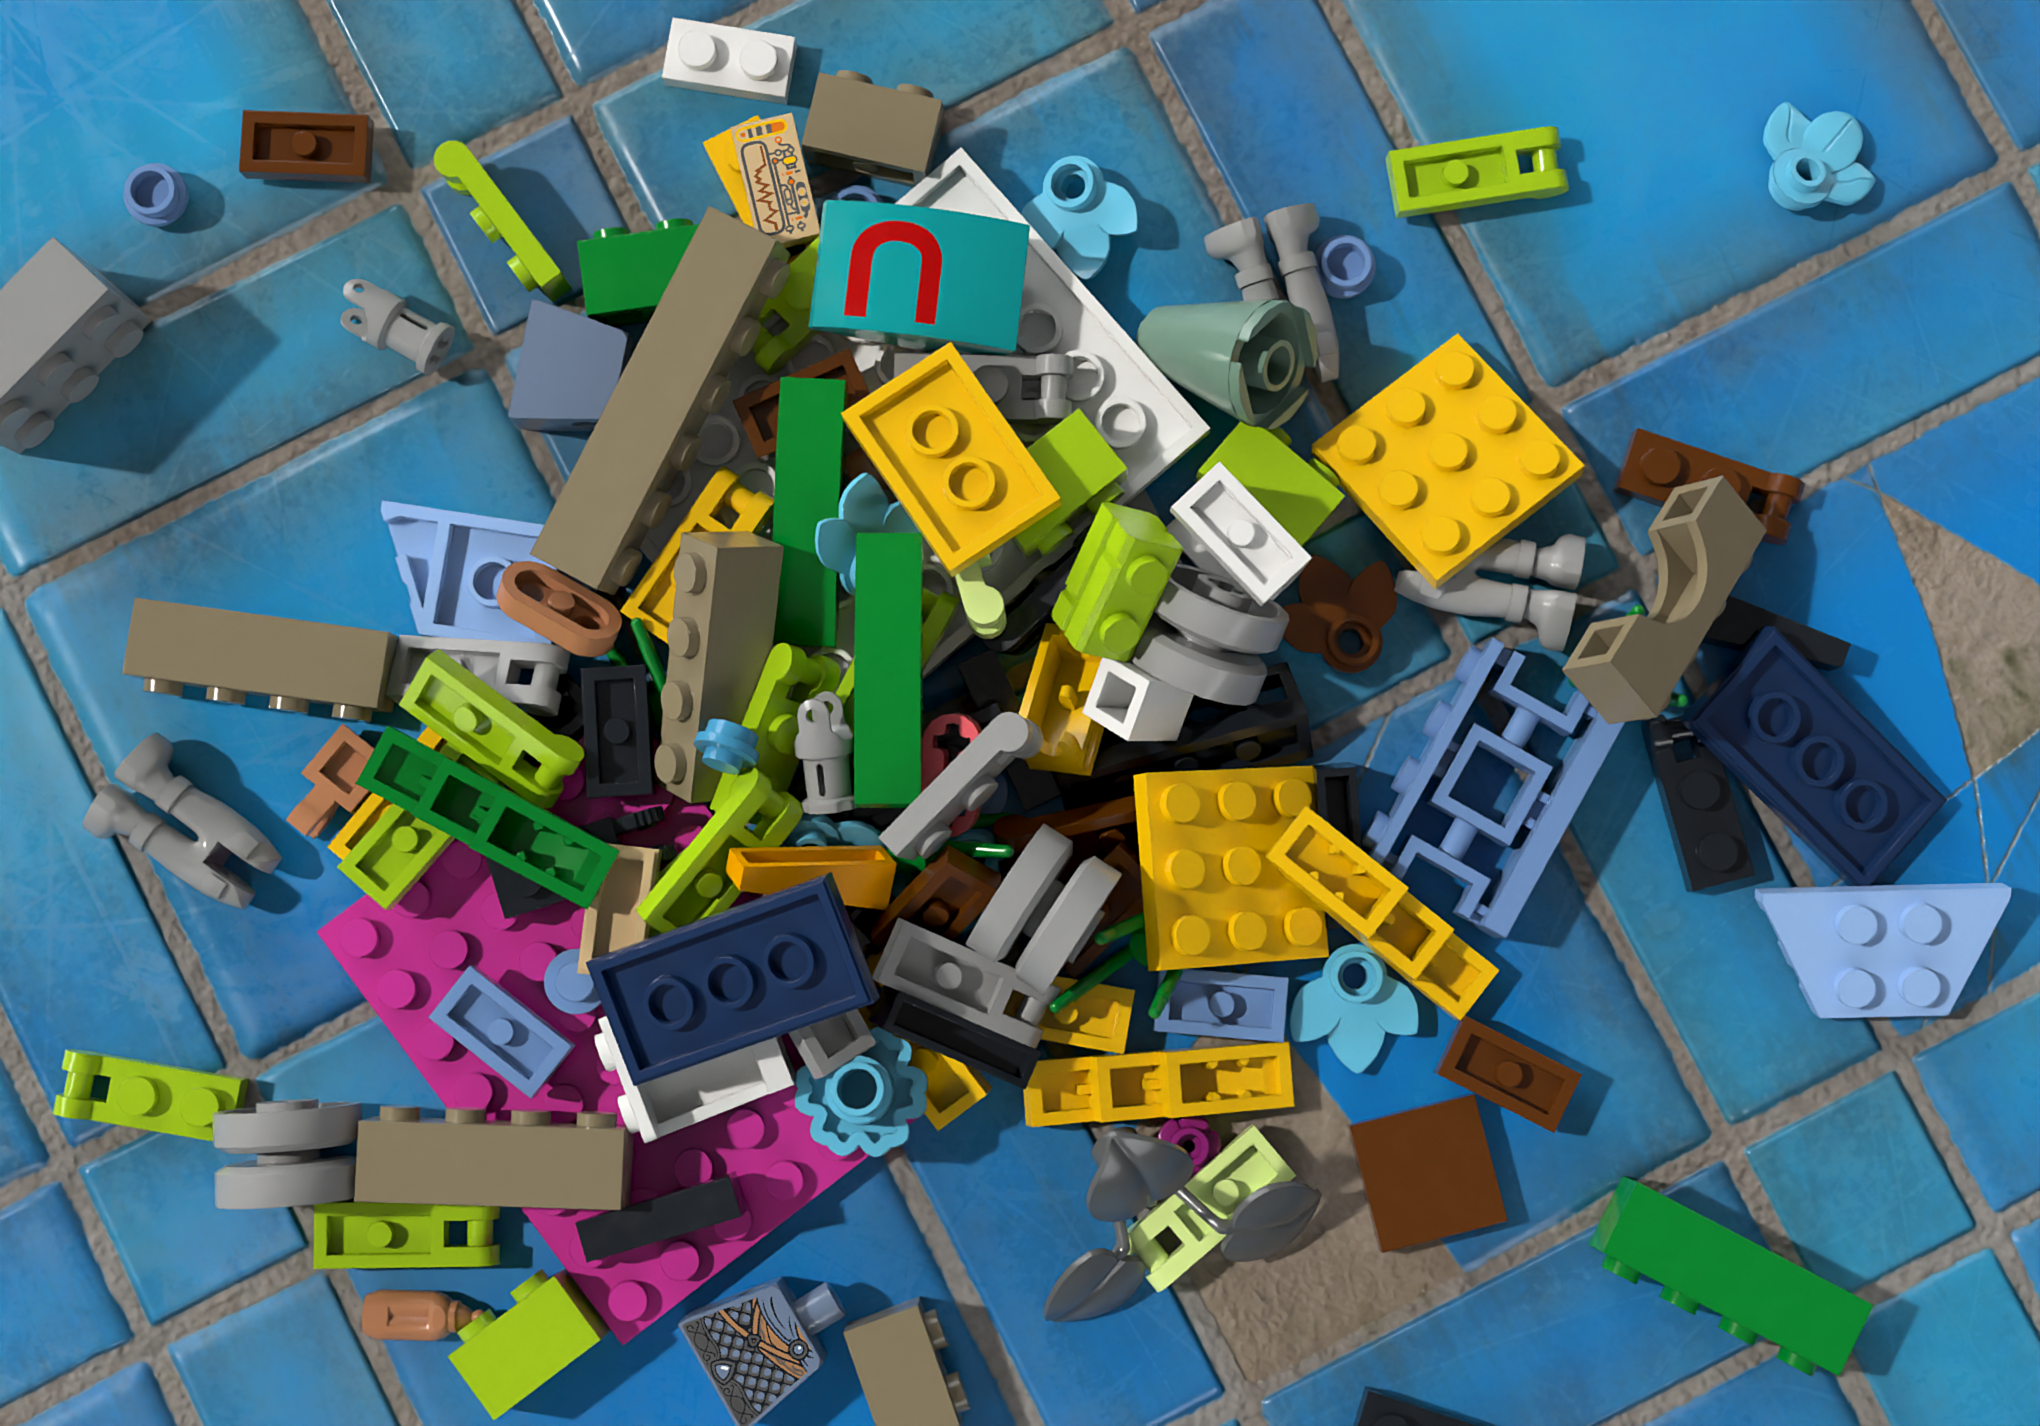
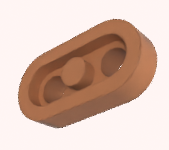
(558, 608)

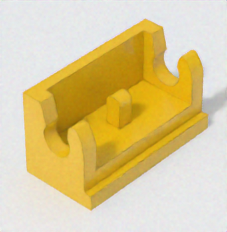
(1055, 703)

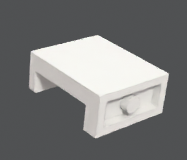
(1236, 536)
(699, 1090)

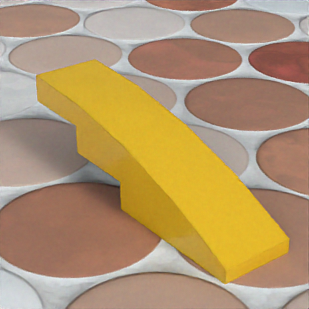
(1381, 913)
(1159, 1084)

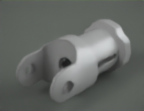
(392, 325)
(825, 755)

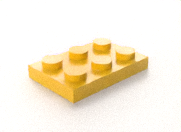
(951, 459)

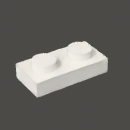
(729, 61)

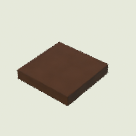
(1427, 1172)

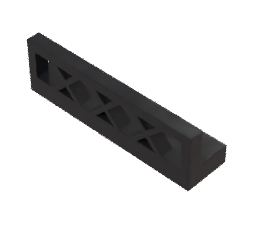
(1233, 740)

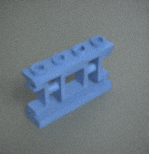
(1539, 813)

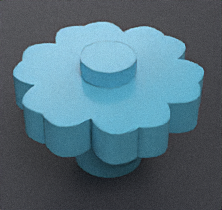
(865, 1099)

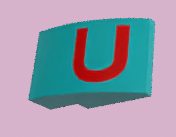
(919, 277)

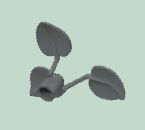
(1133, 1176)

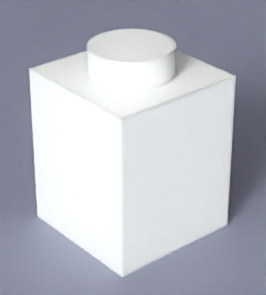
(1136, 703)

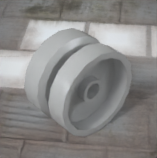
(1210, 637)
(1043, 908)
(288, 1152)

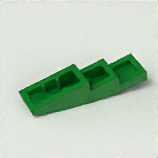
(807, 491)
(888, 670)
(488, 817)

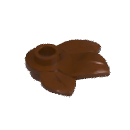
(1336, 605)

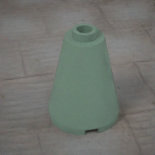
(1235, 354)

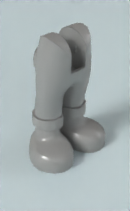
(1290, 233)
(1476, 596)
(216, 825)

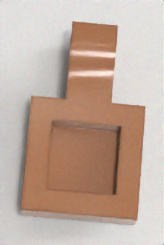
(334, 775)

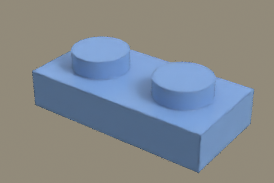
(1225, 1005)
(502, 1031)

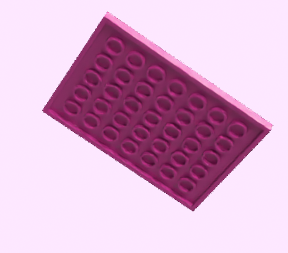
(454, 919)

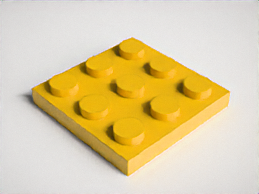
(1447, 460)
(1206, 869)

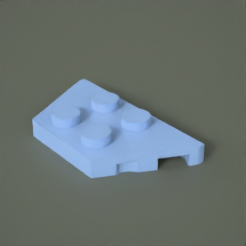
(456, 569)
(1883, 944)

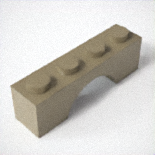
(1701, 550)

